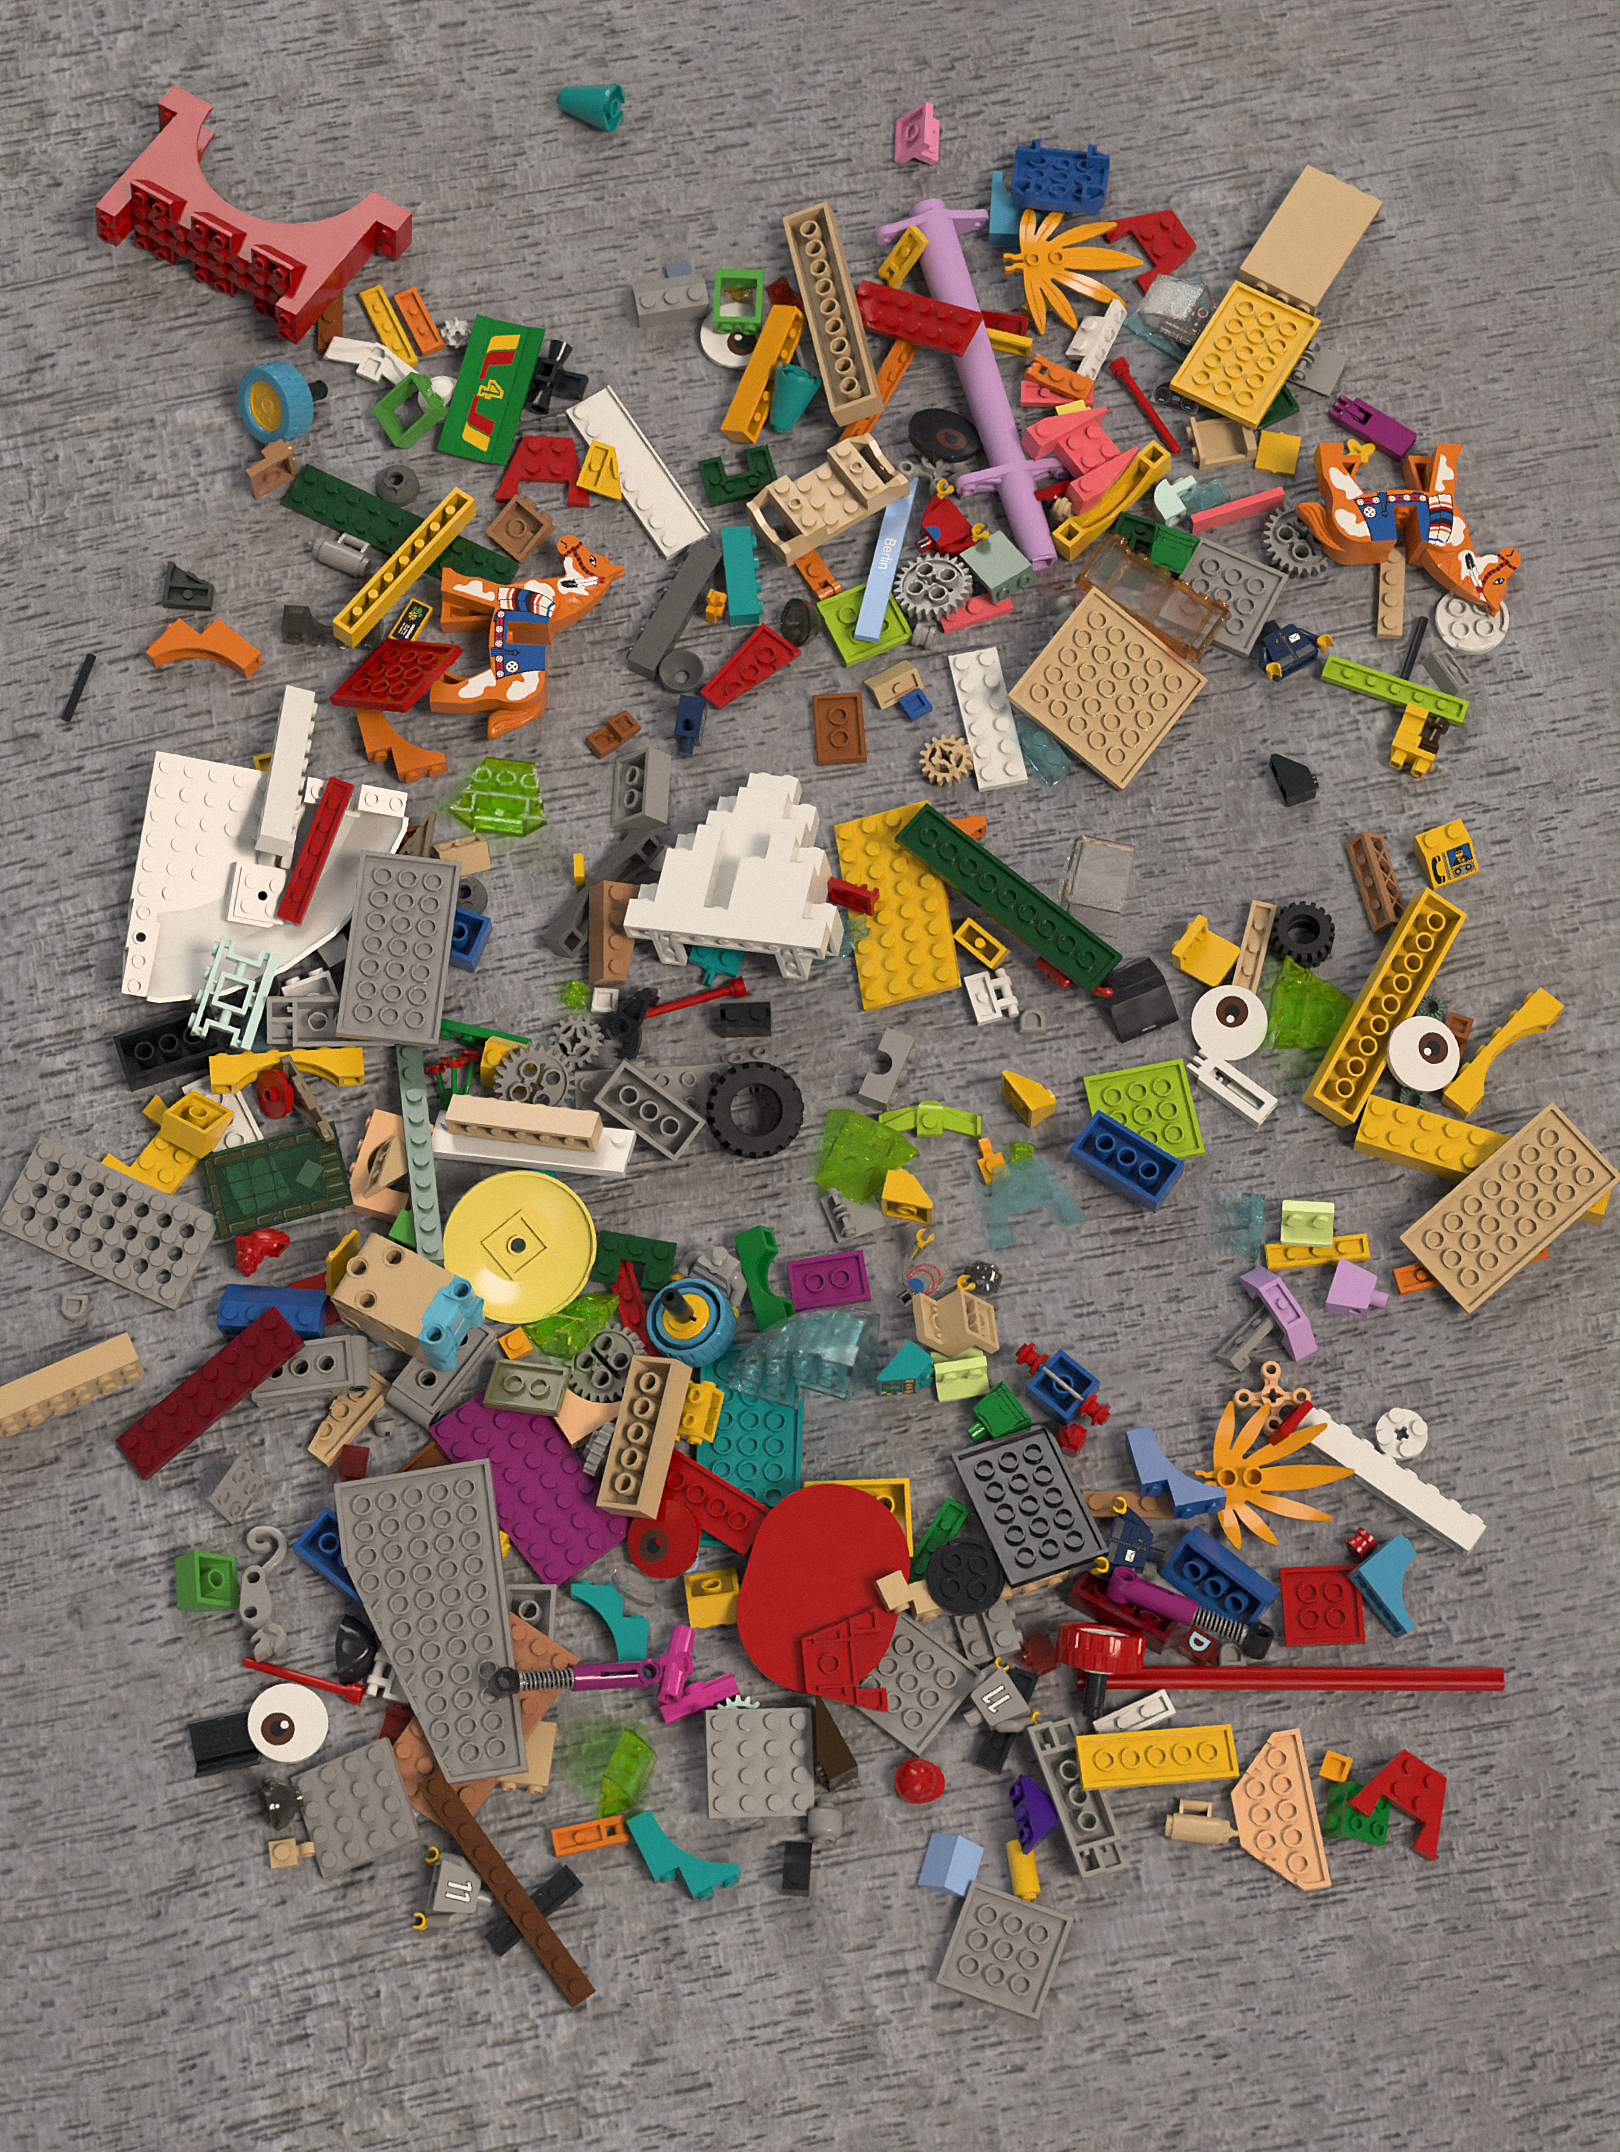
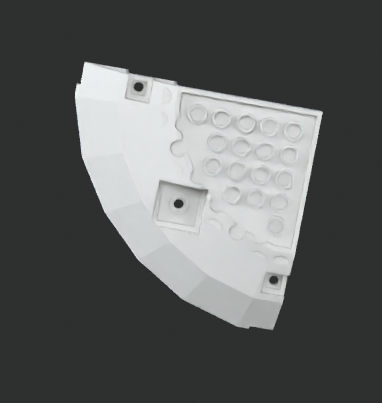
(203, 878)

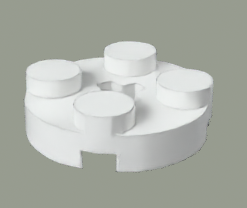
(1415, 1429)

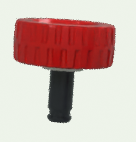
(1099, 1651)

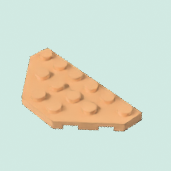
(1279, 1815)

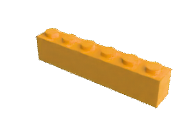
(755, 389)

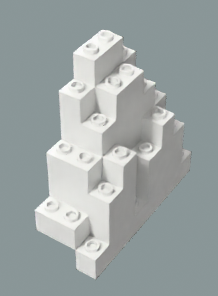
(745, 883)

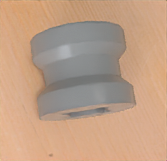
(924, 635)

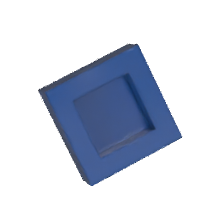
(915, 705)

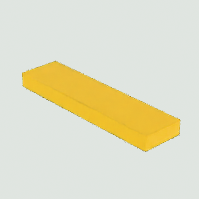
(387, 324)
(1348, 1247)

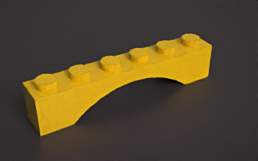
(1139, 477)
(1534, 1017)
(338, 1066)

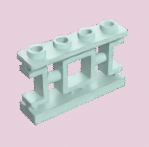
(252, 1000)

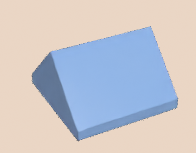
(950, 1864)

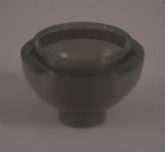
(800, 622)
(278, 1802)

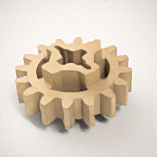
(939, 768)

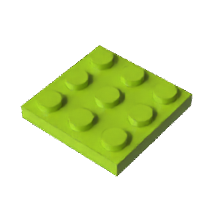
(841, 619)

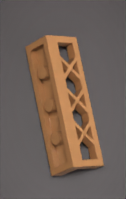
(1373, 880)

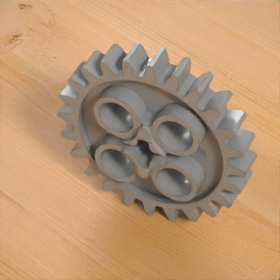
(1299, 541)
(933, 587)
(513, 1075)
(588, 1381)

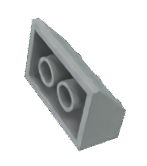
(671, 300)
(641, 790)
(534, 1605)

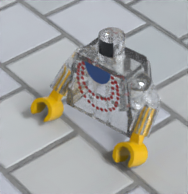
(927, 1273)

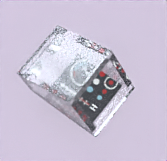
(1177, 309)

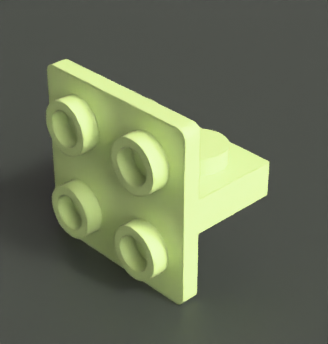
(1307, 1223)
(961, 1375)

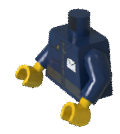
(1289, 649)
(1128, 1542)

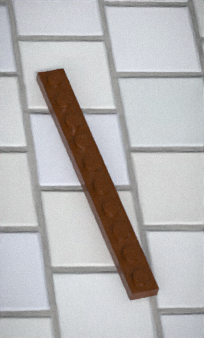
(506, 1888)

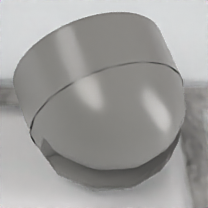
(384, 1425)

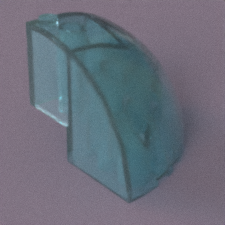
(807, 1350)

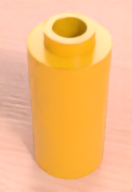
(1023, 1872)

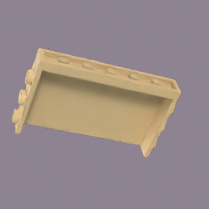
(1309, 240)

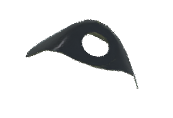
(357, 1665)

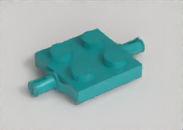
(716, 961)

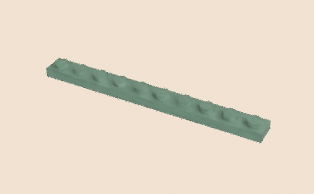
(419, 1153)

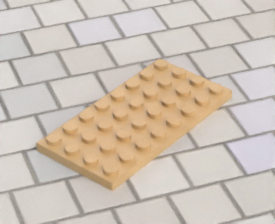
(1510, 1208)

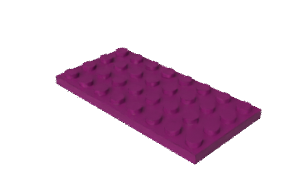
(538, 1487)

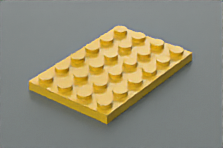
(1245, 355)

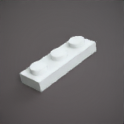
(1137, 1715)

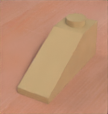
(388, 1167)

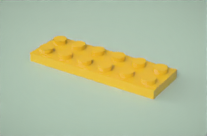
(1156, 1757)

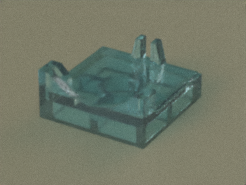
(1252, 1212)

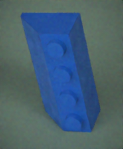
(302, 1308)
(1218, 1579)

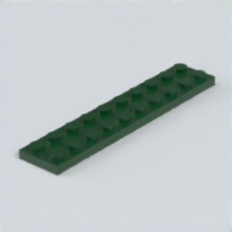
(387, 525)
(1008, 898)

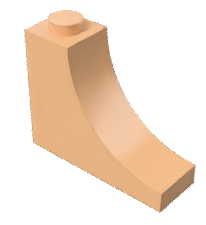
(581, 1417)

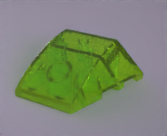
(502, 799)
(1304, 1009)
(859, 1154)
(573, 1329)
(627, 1771)

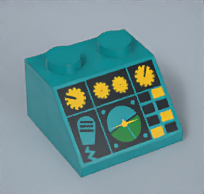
(906, 1372)

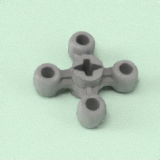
(929, 470)

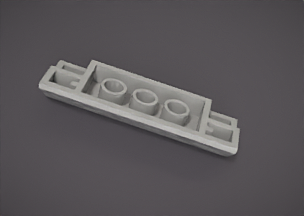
(307, 1022)
(1082, 1814)

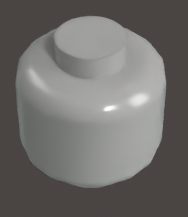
(825, 1823)

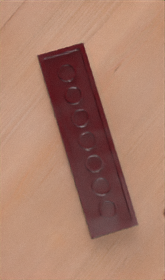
(210, 1392)

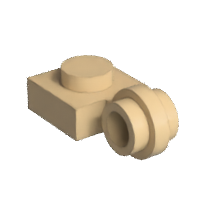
(1061, 511)

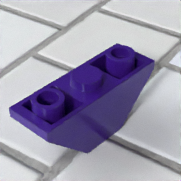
(1032, 1812)

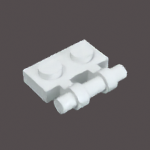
(983, 998)
(392, 1686)

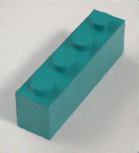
(740, 576)

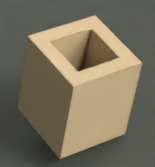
(894, 1592)

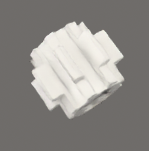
(449, 332)

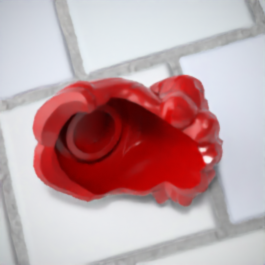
(257, 1245)

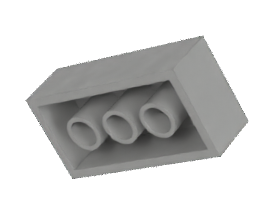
(650, 1109)

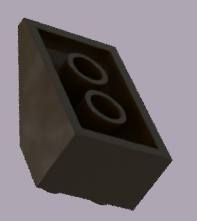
(834, 1759)

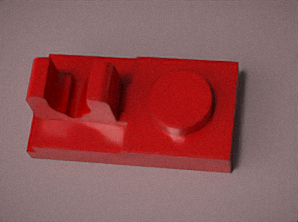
(1006, 322)
(1053, 492)
(851, 896)

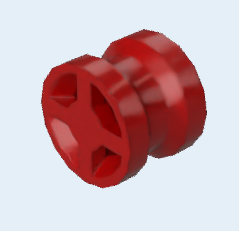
(1360, 1543)

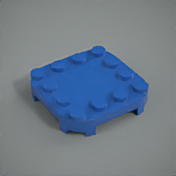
(1060, 179)

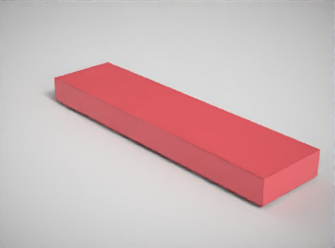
(1236, 510)

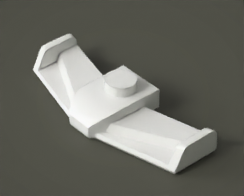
(373, 359)

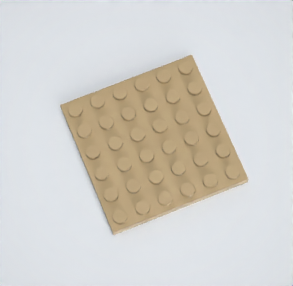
(1106, 688)

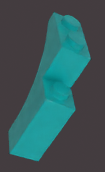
(629, 1632)
(667, 1859)

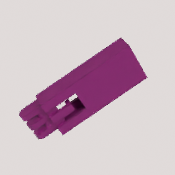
(1381, 430)

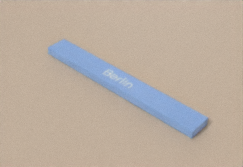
(884, 567)

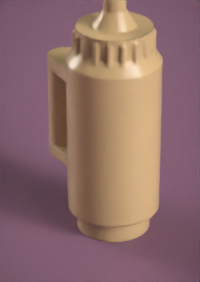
(1198, 1828)

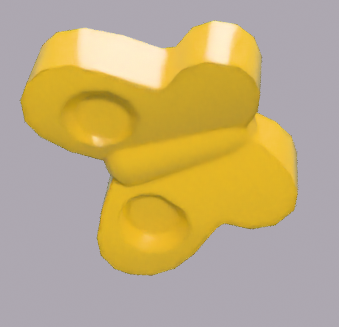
(1365, 451)

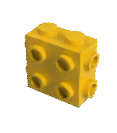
(700, 1413)

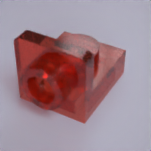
(395, 1722)

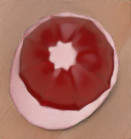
(918, 1781)

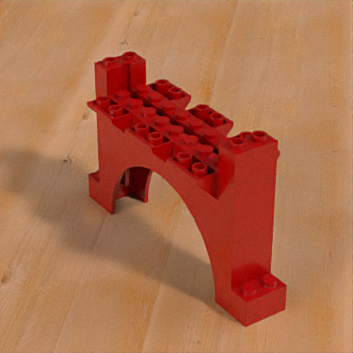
(285, 266)

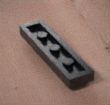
(998, 1744)
(547, 1900)

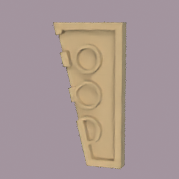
(347, 1418)

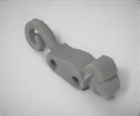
(256, 1598)

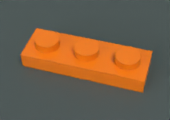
(419, 321)

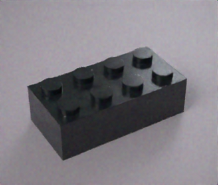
(166, 1050)

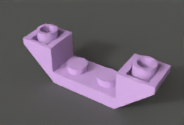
(1284, 1309)

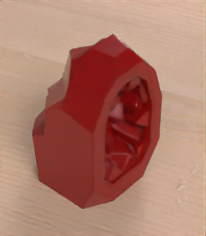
(1071, 1439)

